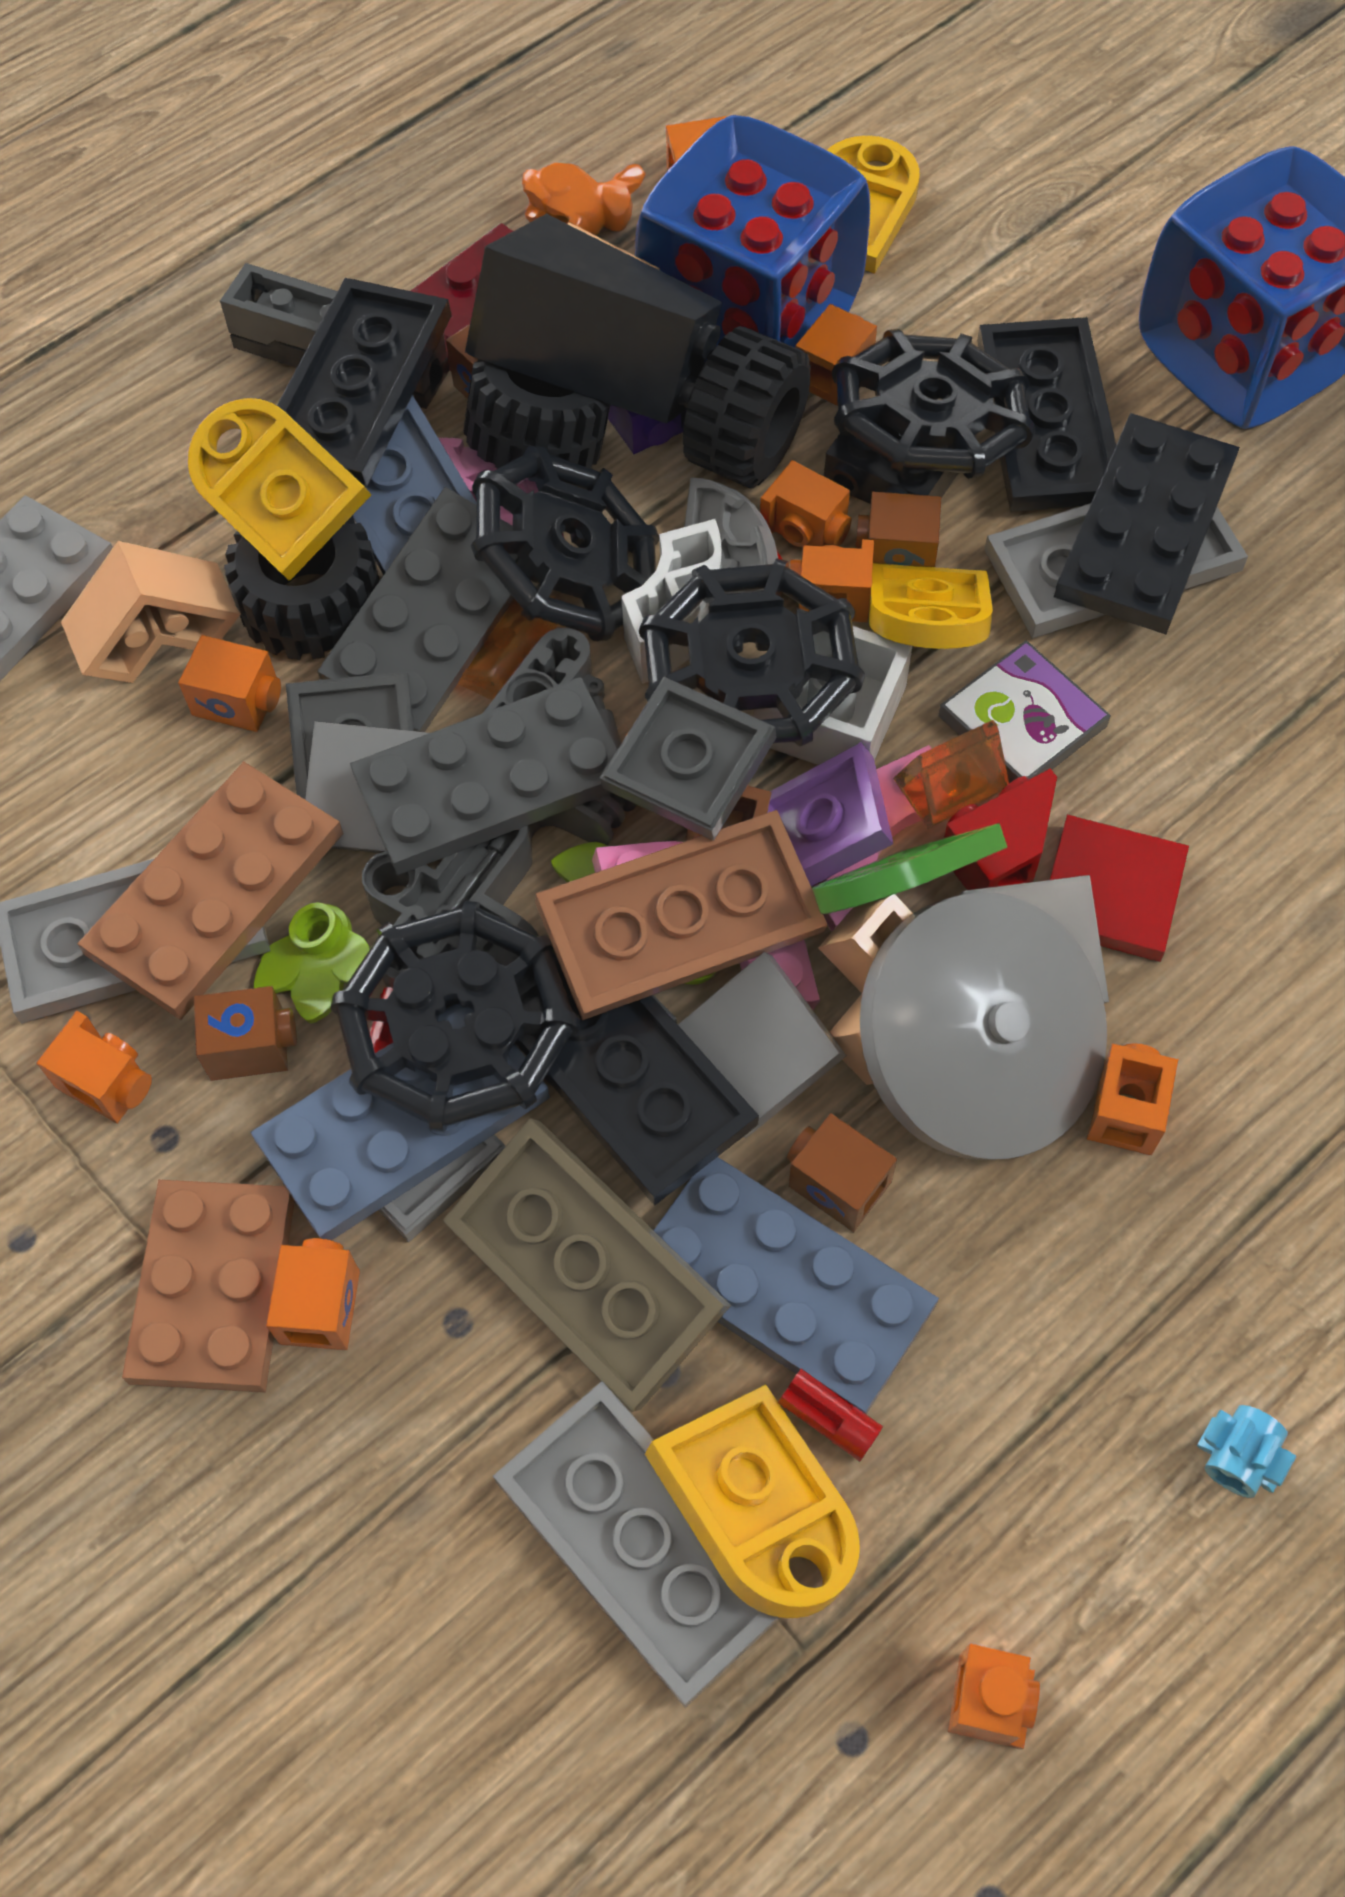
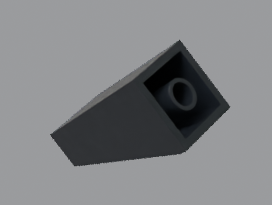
(591, 319)

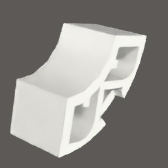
(679, 554)

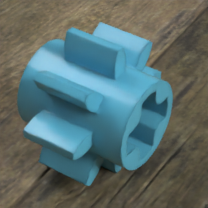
(1246, 1451)

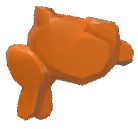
(578, 199)

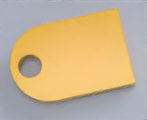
(891, 188)
(275, 484)
(930, 605)
(758, 1502)

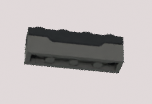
(281, 314)

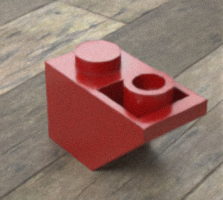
(1024, 816)

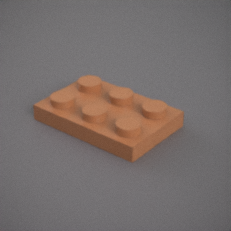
(208, 1286)

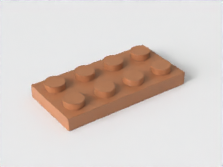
(211, 889)
(679, 914)

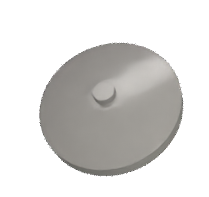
(983, 1026)

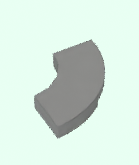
(742, 528)

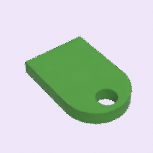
(907, 869)

